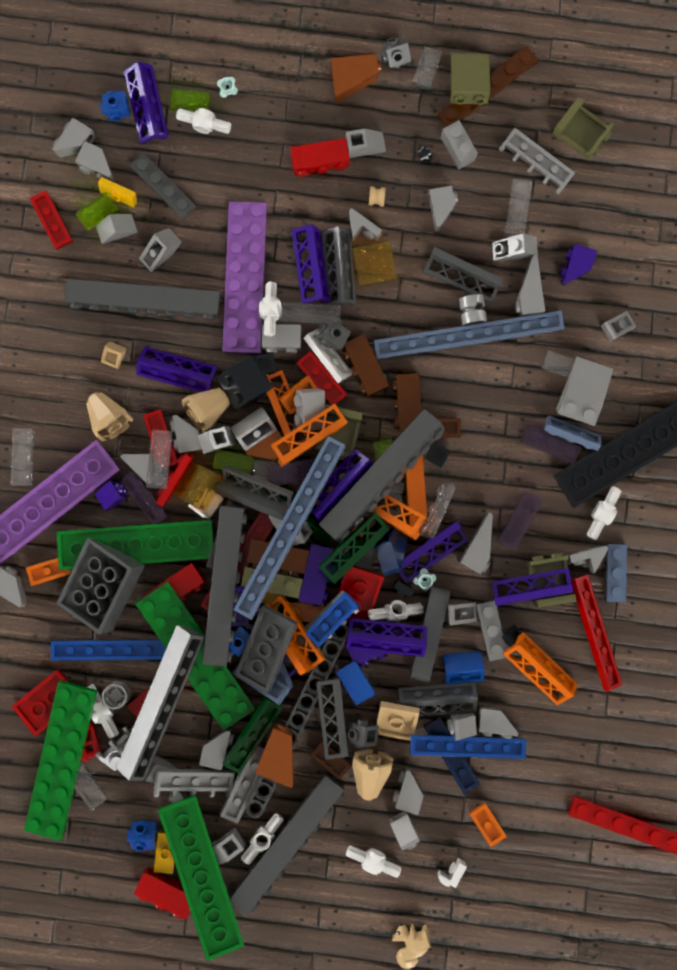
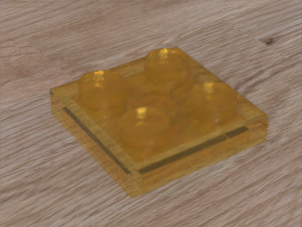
(374, 264)

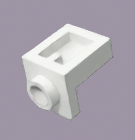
(456, 871)

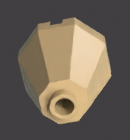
(206, 408)
(107, 416)
(371, 772)

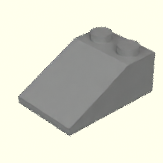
(585, 391)

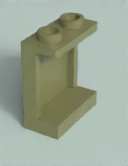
(469, 78)
(582, 130)
(347, 434)
(541, 564)

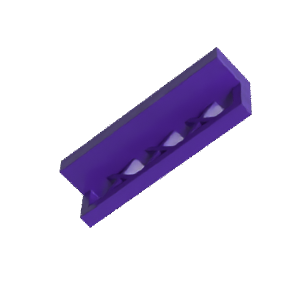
(148, 100)
(317, 264)
(174, 372)
(341, 486)
(422, 549)
(532, 594)
(387, 641)

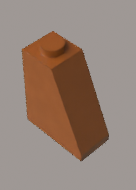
(353, 74)
(277, 757)

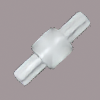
(203, 121)
(270, 309)
(604, 513)
(403, 609)
(103, 715)
(257, 846)
(373, 861)

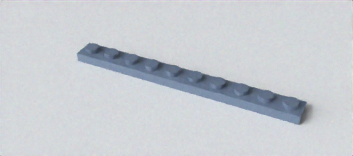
(469, 335)
(289, 528)

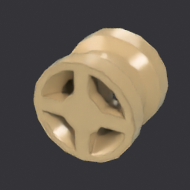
(377, 196)

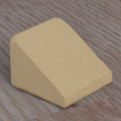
(113, 355)

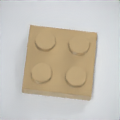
(397, 720)

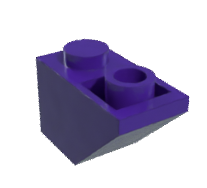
(579, 262)
(111, 495)

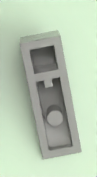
(530, 297)
(478, 550)

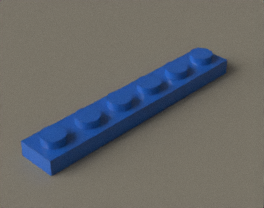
(107, 650)
(468, 747)

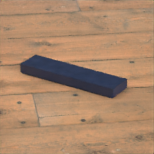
(457, 765)

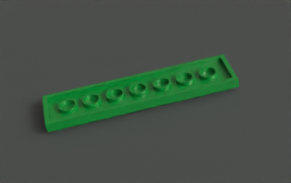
(143, 542)
(213, 683)
(60, 760)
(200, 877)

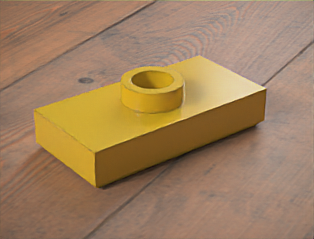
(117, 192)
(163, 859)

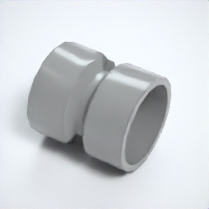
(472, 309)
(117, 694)

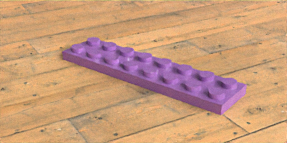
(244, 277)
(54, 498)

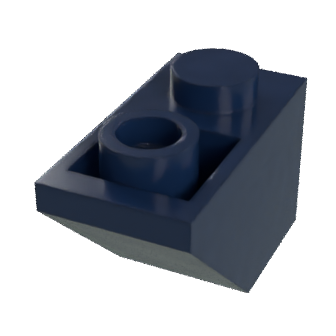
(391, 551)

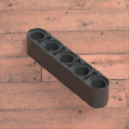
(433, 620)

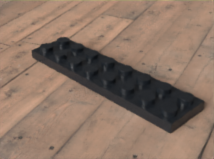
(619, 457)

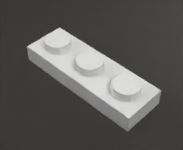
(328, 357)

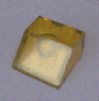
(198, 486)

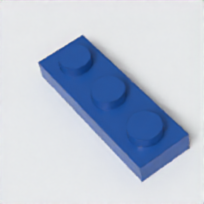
(332, 619)

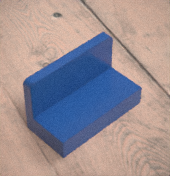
(463, 667)
(355, 682)

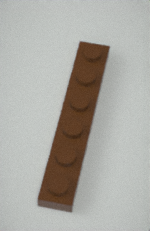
(499, 80)

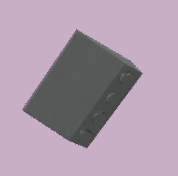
(100, 586)

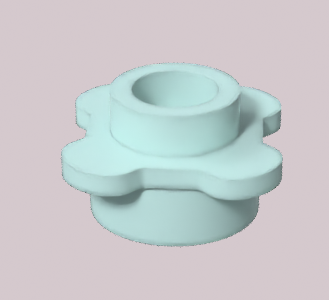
(227, 81)
(430, 578)

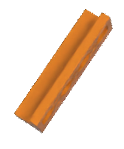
(278, 407)
(309, 442)
(416, 491)
(395, 521)
(298, 653)
(545, 668)

